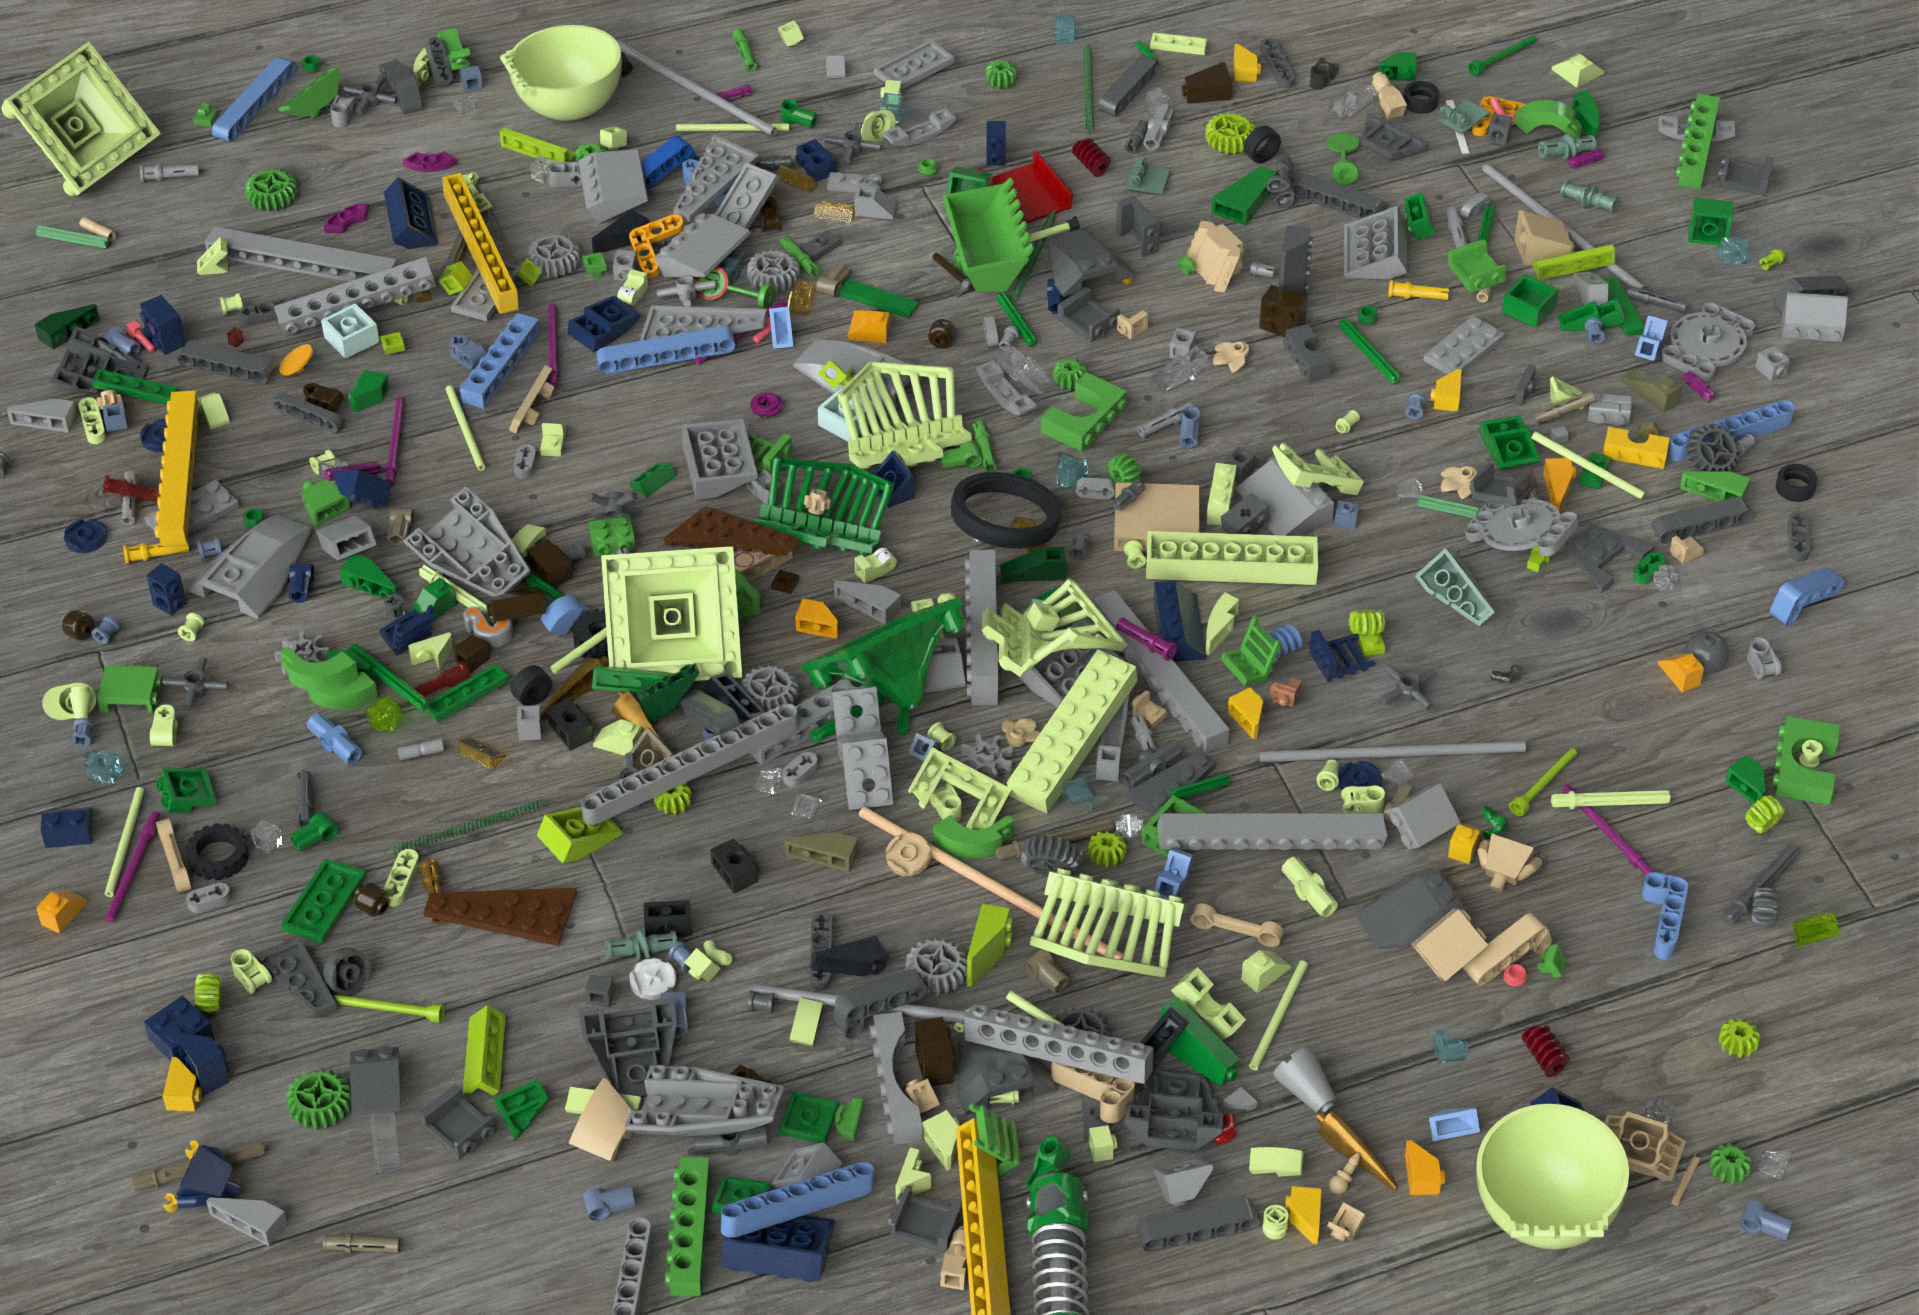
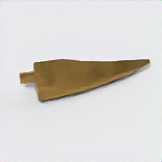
(576, 684)
(629, 709)
(1348, 1143)

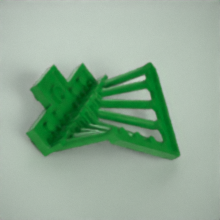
(820, 529)

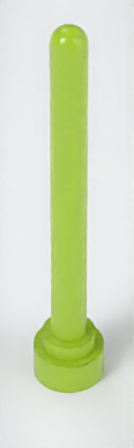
(1520, 805)
(433, 1012)

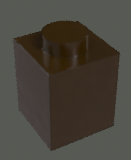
(472, 652)

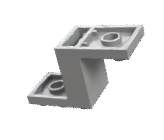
(862, 747)

